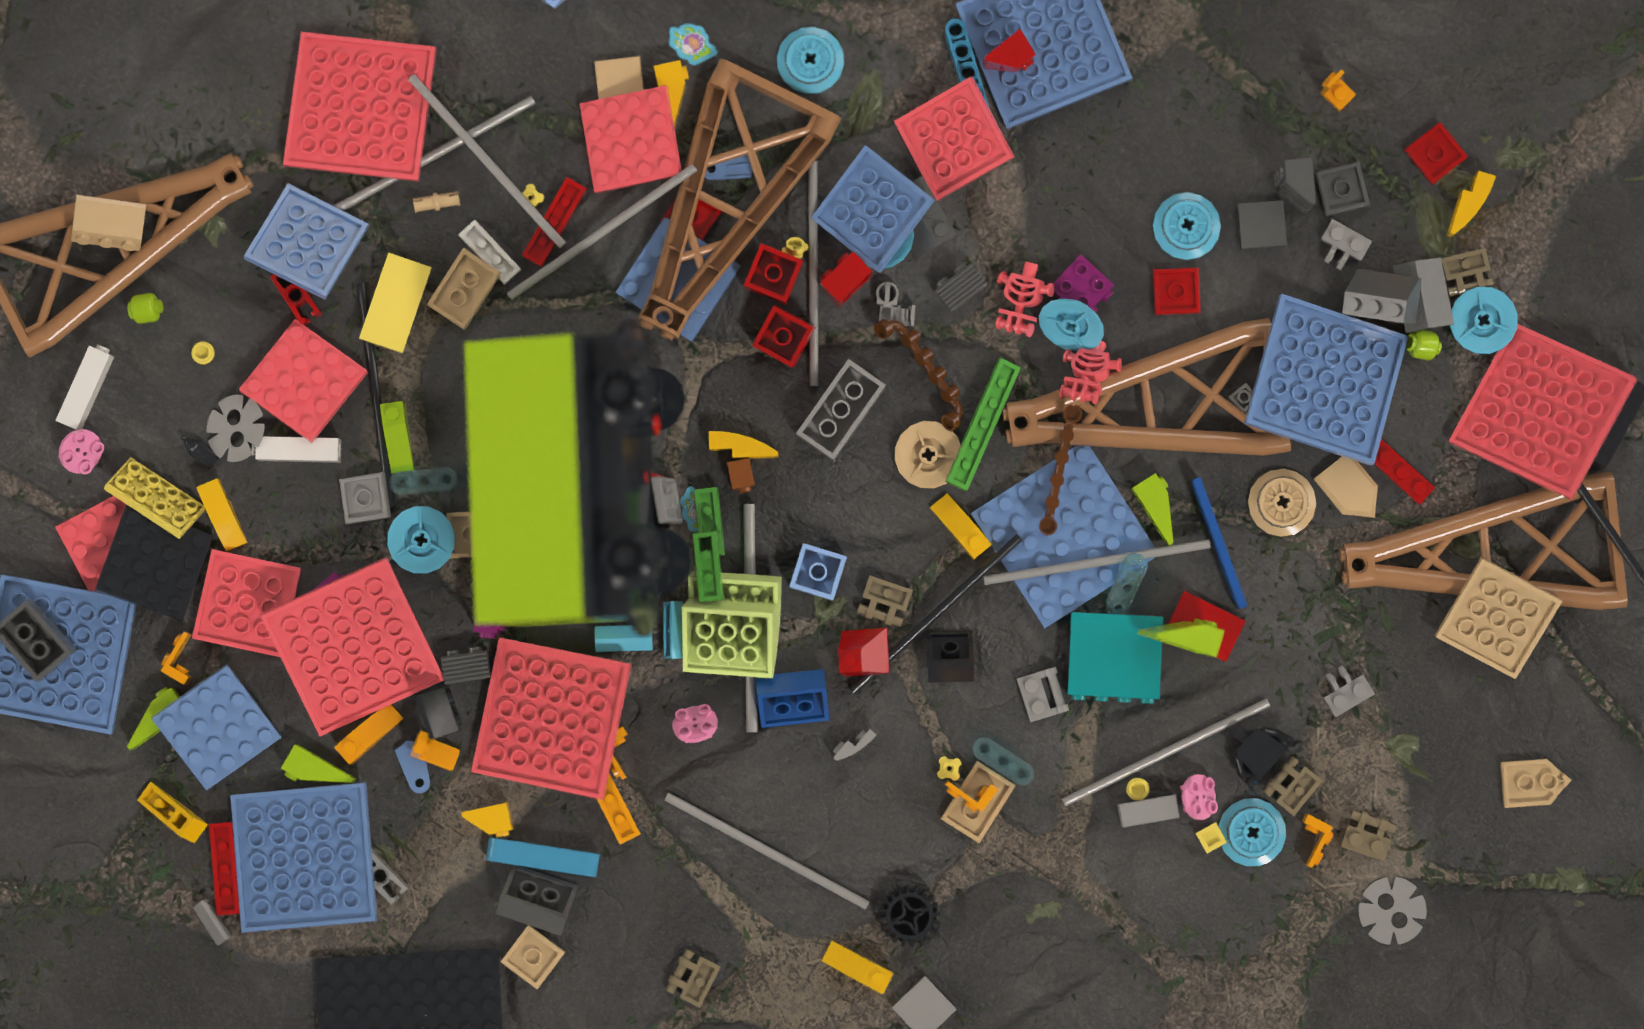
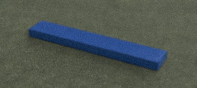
(1218, 543)

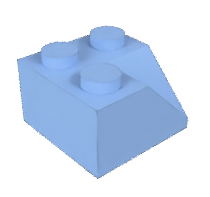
(818, 572)

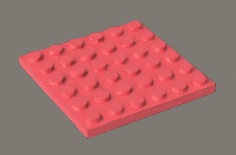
(357, 106)
(1543, 411)
(352, 646)
(551, 718)

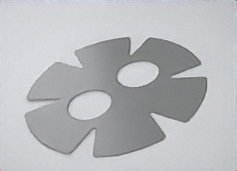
(252, 432)
(1411, 908)

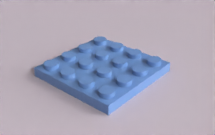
(873, 208)
(306, 241)
(639, 281)
(216, 727)

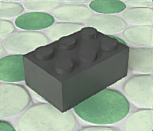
(35, 640)

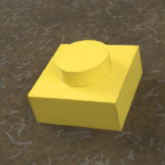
(1211, 837)

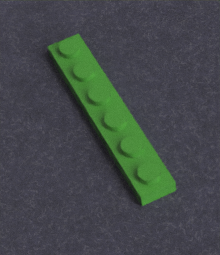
(982, 424)

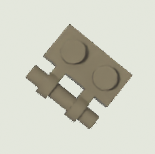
(1465, 265)
(888, 594)
(1299, 788)
(1365, 842)
(699, 981)

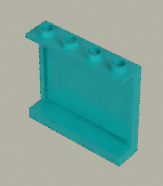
(1113, 659)

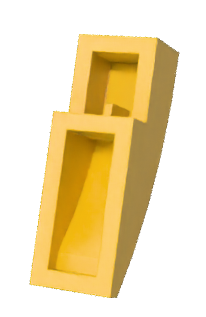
(1471, 201)
(741, 446)
(222, 514)

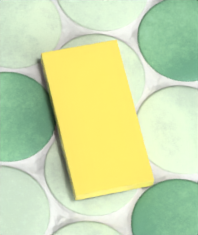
(395, 303)
(154, 498)

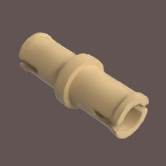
(436, 201)

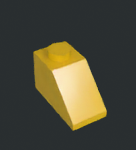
(491, 819)

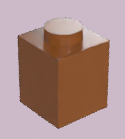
(741, 475)

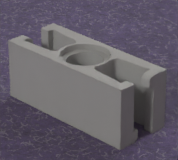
(1148, 810)
(390, 875)

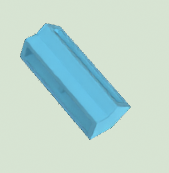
(672, 630)
(621, 639)

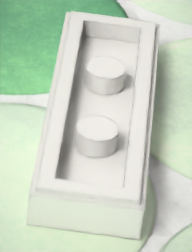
(489, 251)

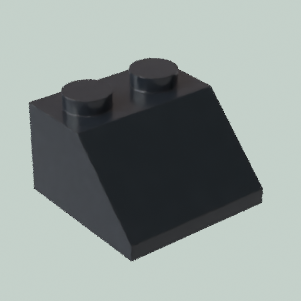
(950, 656)
(439, 713)

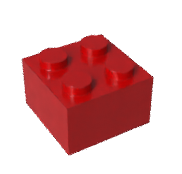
(773, 274)
(845, 278)
(784, 336)

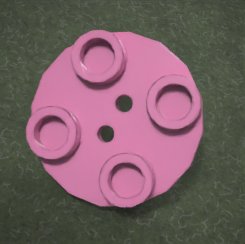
(86, 442)
(695, 716)
(1199, 797)

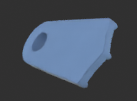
(731, 169)
(413, 768)

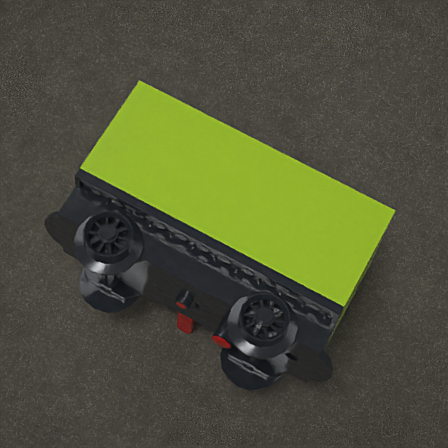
(568, 481)

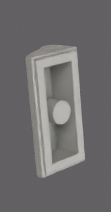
(212, 922)

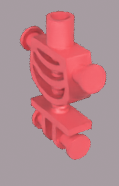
(1027, 277)
(1090, 369)

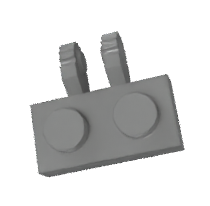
(1346, 241)
(1348, 695)

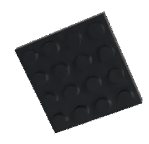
(153, 565)

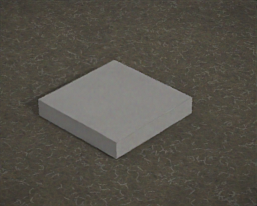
(365, 498)
(924, 1006)

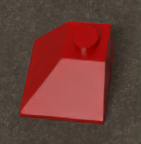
(1011, 55)
(864, 652)

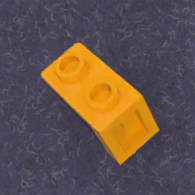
(1337, 91)
(179, 672)
(434, 752)
(616, 768)
(984, 795)
(1315, 825)

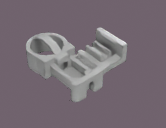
(889, 312)

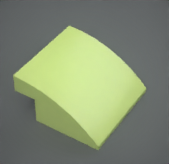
(733, 633)

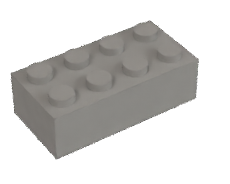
(840, 410)

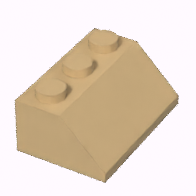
(108, 223)

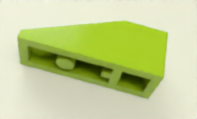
(397, 436)
(1155, 502)
(147, 727)
(308, 766)

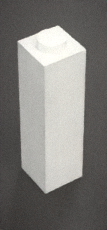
(85, 387)
(298, 449)

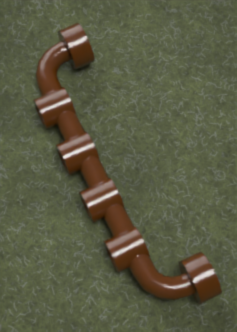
(949, 394)
(1072, 414)

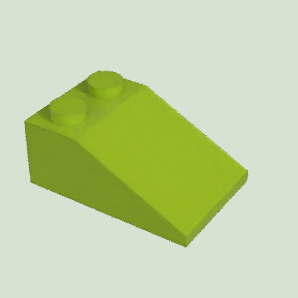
(1195, 636)

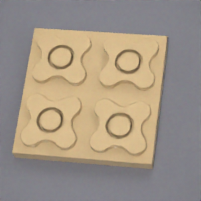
(1498, 618)

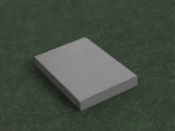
(667, 500)

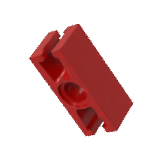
(294, 305)

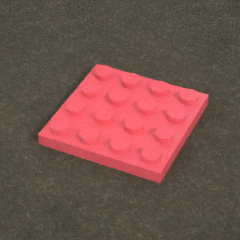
(954, 138)
(630, 139)
(303, 381)
(90, 538)
(237, 594)

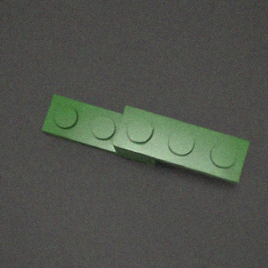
(708, 544)

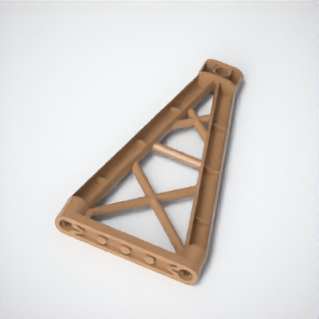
(680, 228)
(164, 239)
(1110, 434)
(1442, 531)

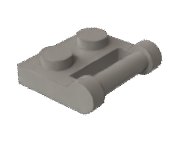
(1035, 697)

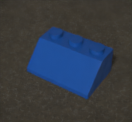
(792, 698)

